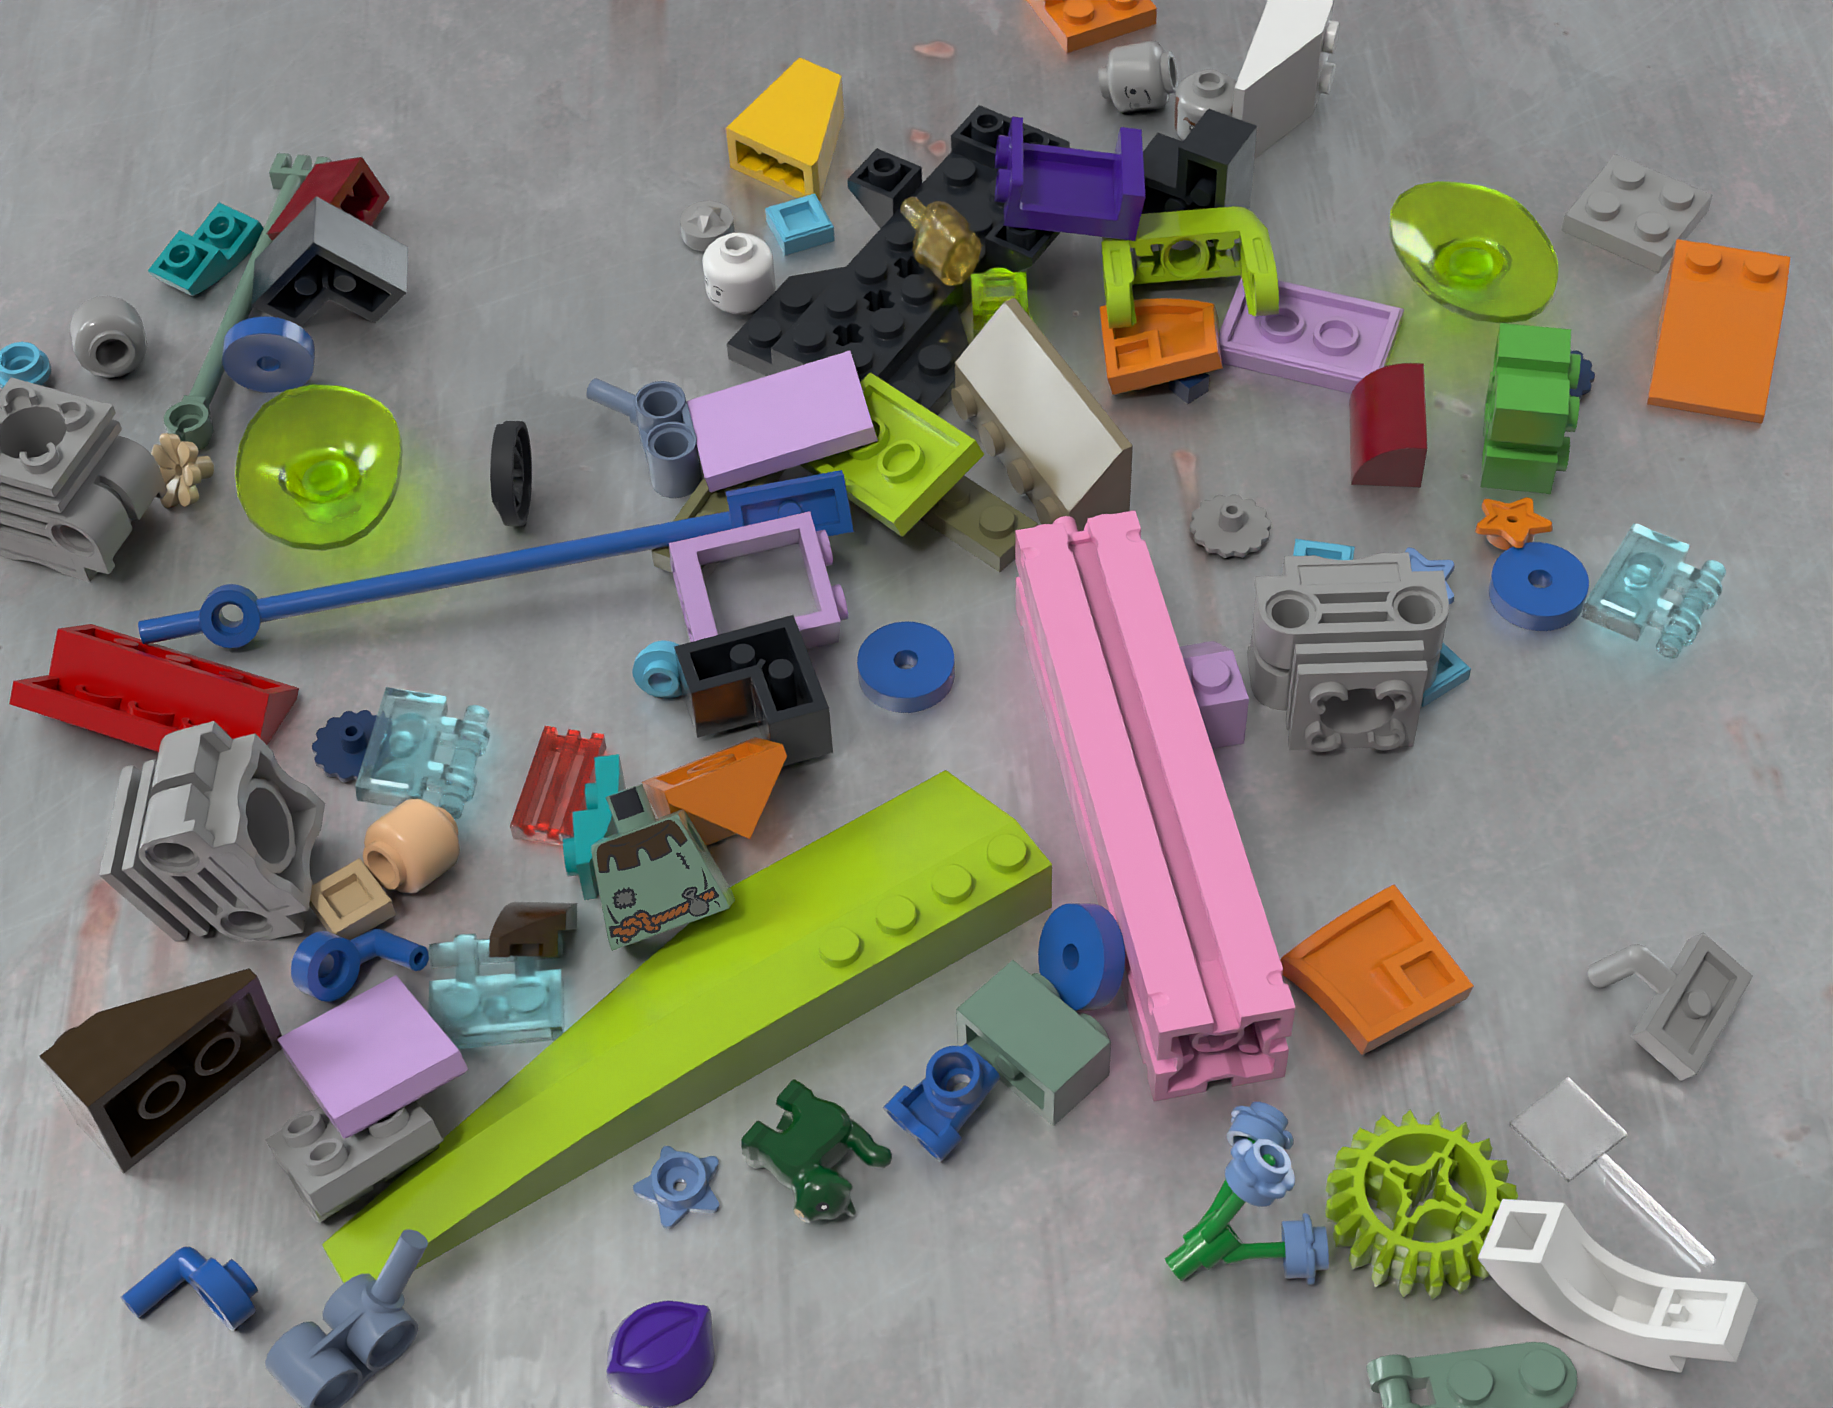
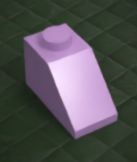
(1218, 691)

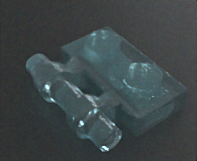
(1638, 579)
(404, 746)
(494, 1007)

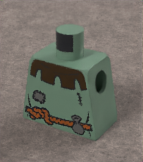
(654, 871)

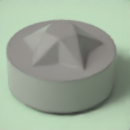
(705, 223)

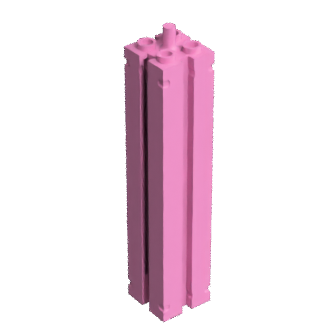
(1151, 808)

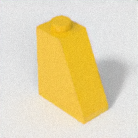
(790, 130)

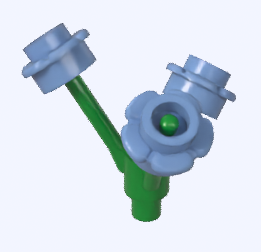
(1259, 1177)

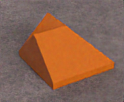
(721, 791)

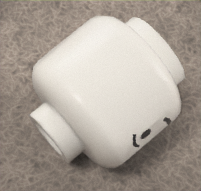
(739, 273)

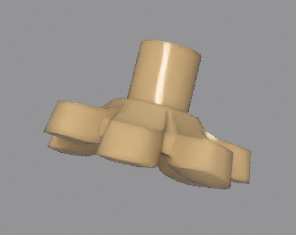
(180, 469)

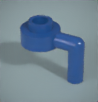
(330, 964)
(222, 1288)

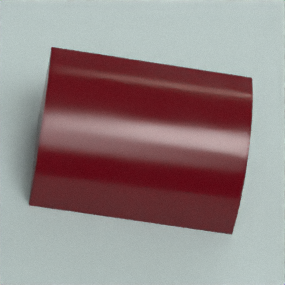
(342, 183)
(1389, 427)

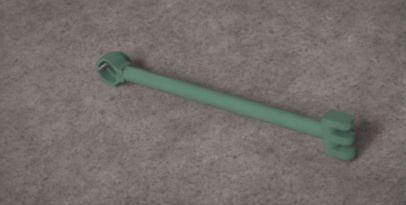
(191, 416)

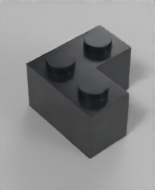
(1204, 170)
(327, 258)
(759, 678)

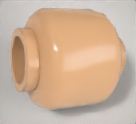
(411, 846)

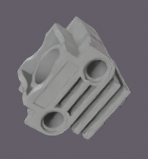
(68, 480)
(1347, 648)
(214, 838)

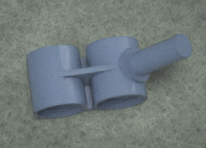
(663, 429)
(365, 1335)

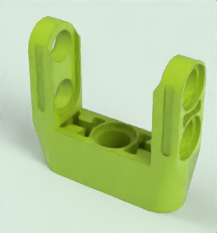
(1249, 258)

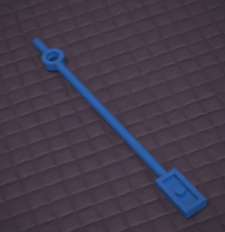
(820, 494)

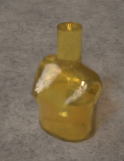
(942, 240)

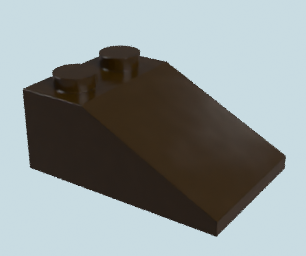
(161, 1061)

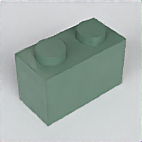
(1035, 1041)

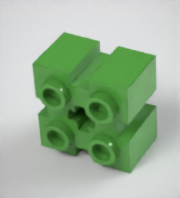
(1529, 408)

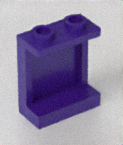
(1071, 187)

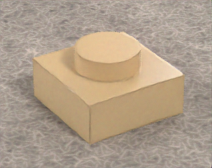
(350, 901)

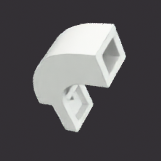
(1606, 1303)

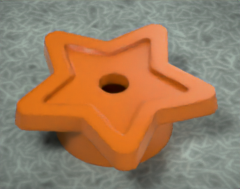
(1511, 523)

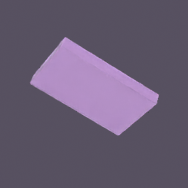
(1314, 337)
(780, 421)
(372, 1056)

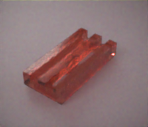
(569, 747)

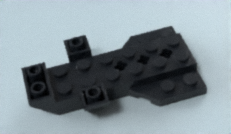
(885, 301)

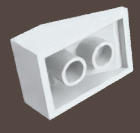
(1286, 68)

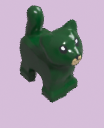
(811, 1142)

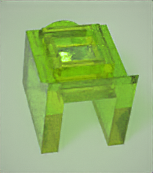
(992, 290)

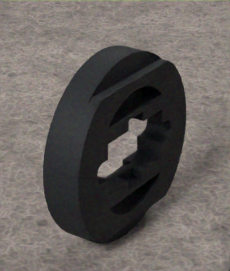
(511, 472)

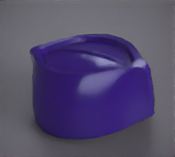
(661, 1354)

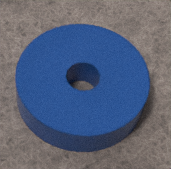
(268, 354)
(1533, 607)
(910, 688)
(1082, 955)

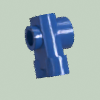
(931, 1109)

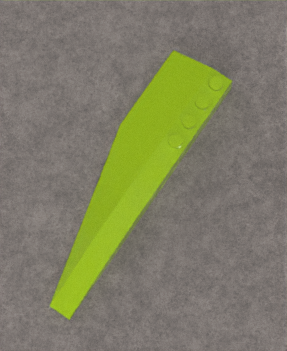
(721, 1004)

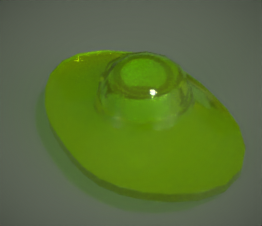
(1474, 251)
(319, 466)

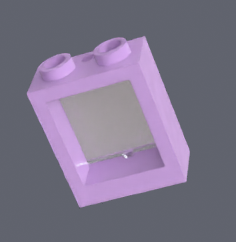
(758, 577)

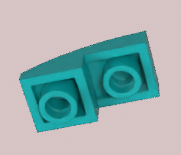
(210, 254)
(593, 823)

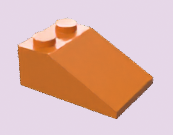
(1718, 330)

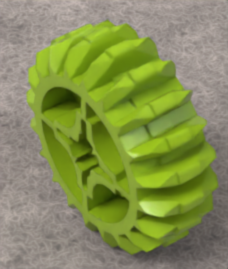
(1398, 1172)

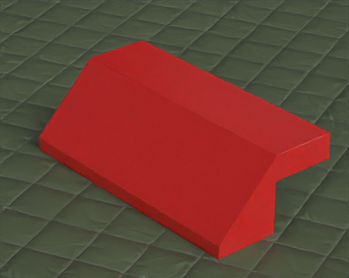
(148, 690)

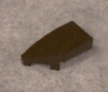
(531, 929)

